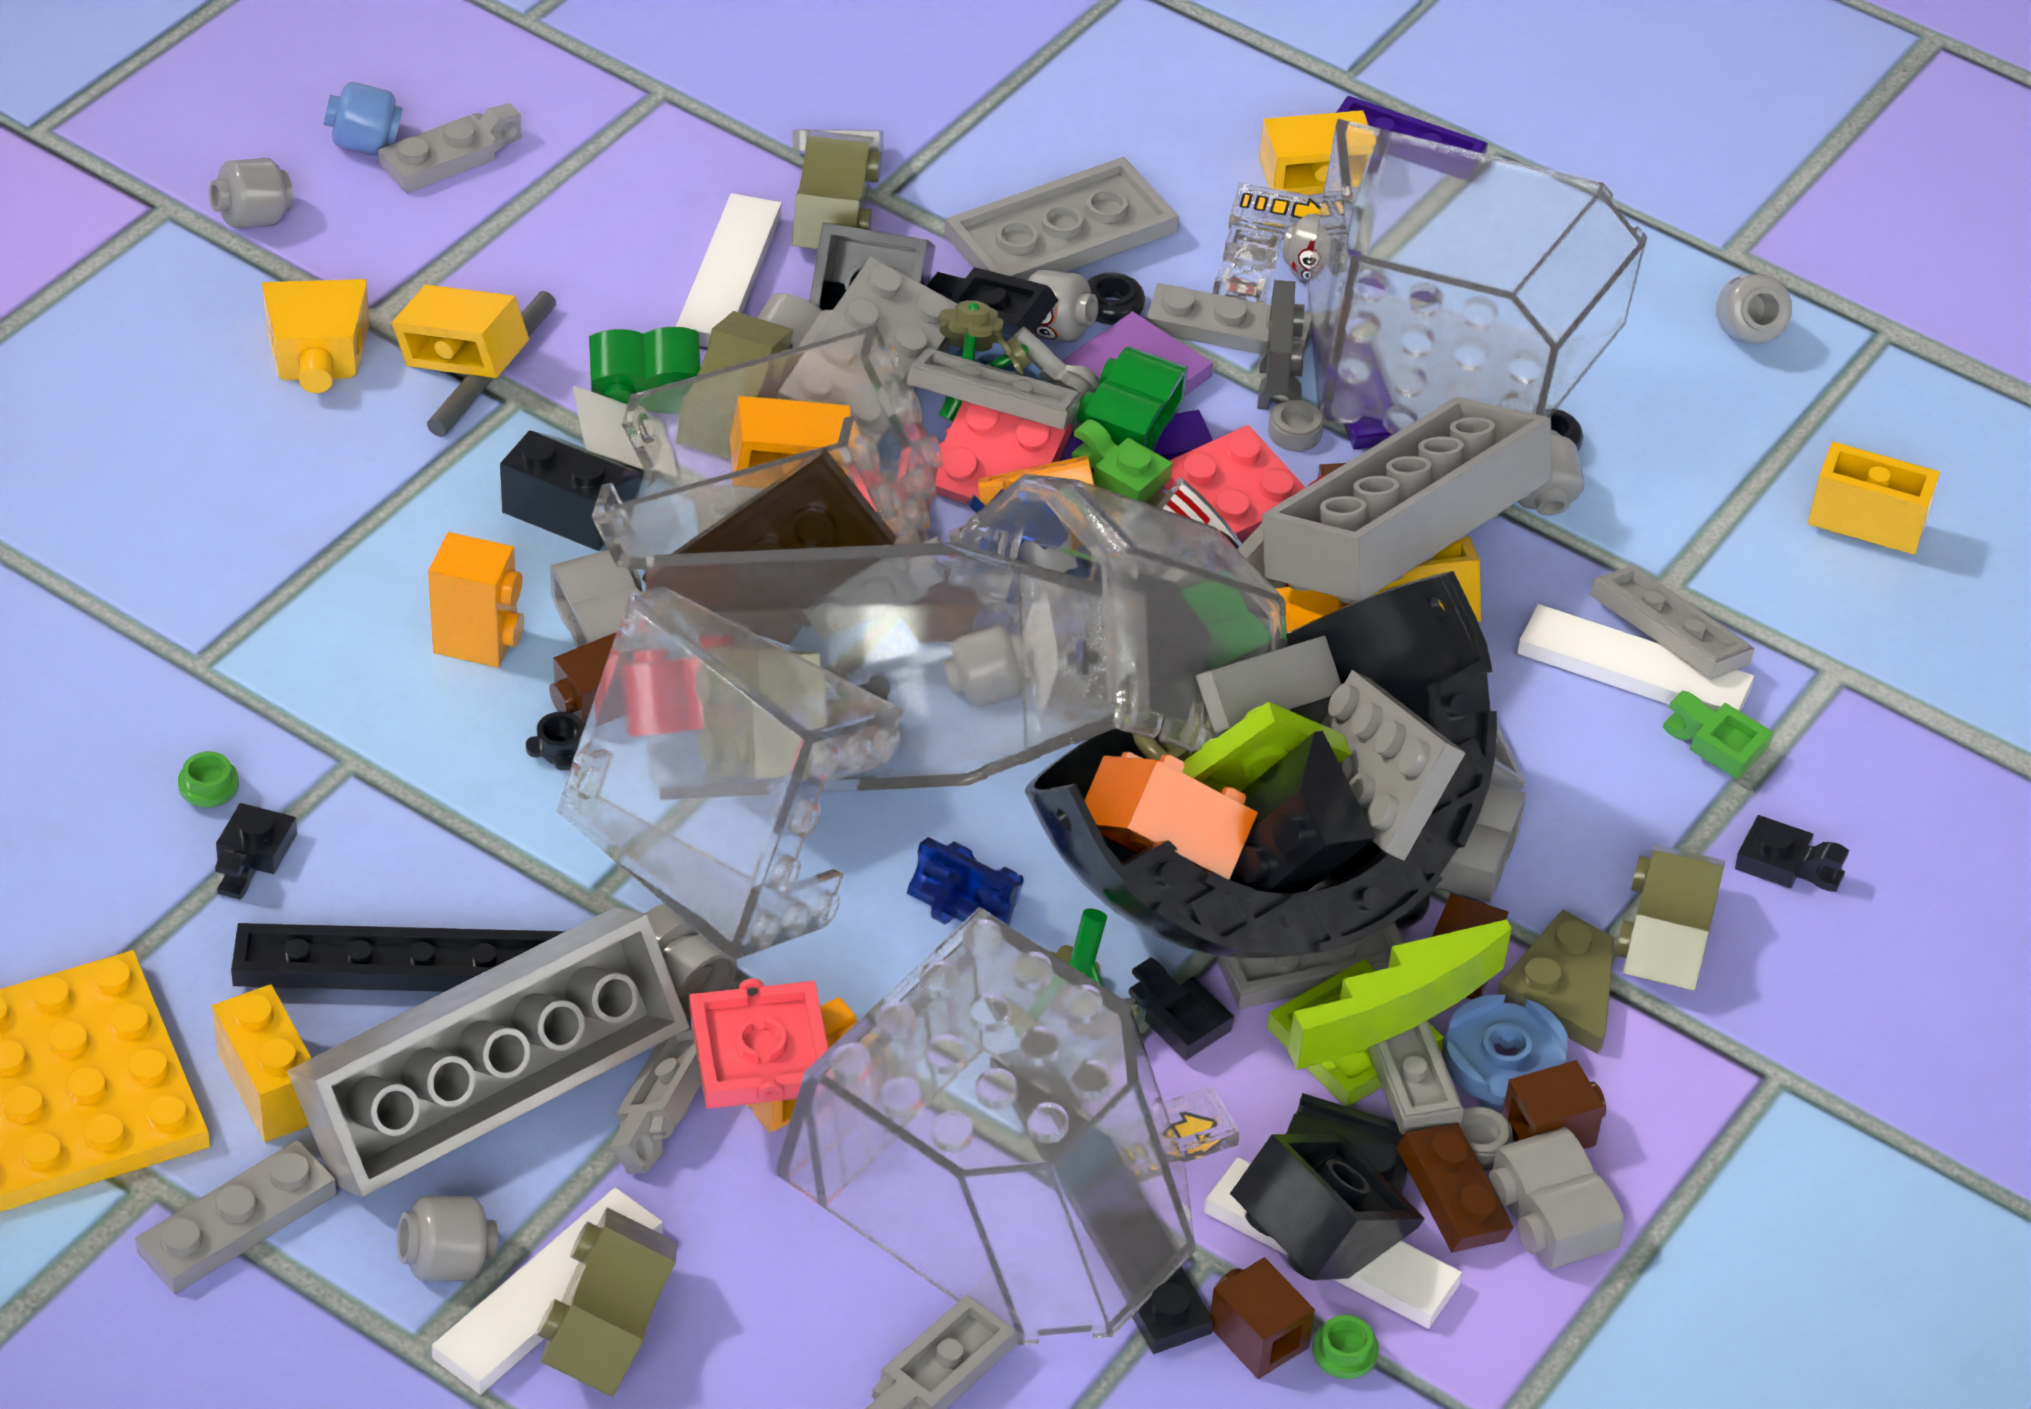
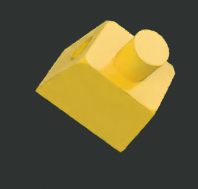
(316, 329)

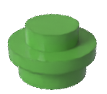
(208, 779)
(1345, 1347)

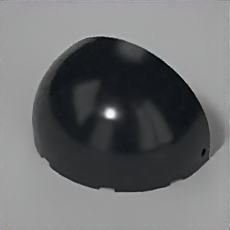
(1417, 654)

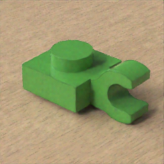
(1122, 468)
(1721, 737)

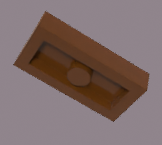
(1454, 1187)

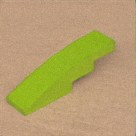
(1417, 985)

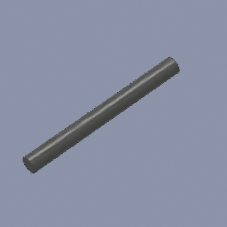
(473, 385)

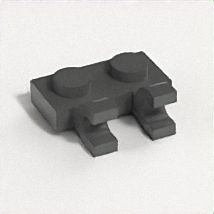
(1281, 352)

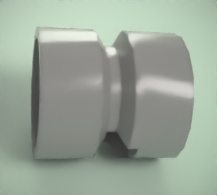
(690, 958)

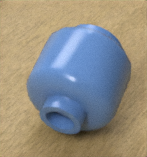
(363, 118)

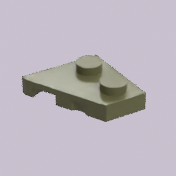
(1569, 976)

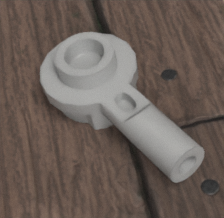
(1053, 369)

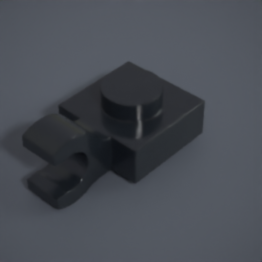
(250, 843)
(1786, 852)
(1180, 1014)

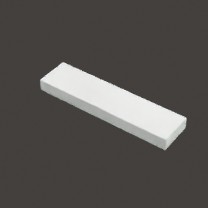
(730, 263)
(1625, 660)
(1397, 1279)
(507, 1321)

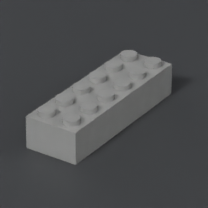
(1406, 499)
(488, 1050)

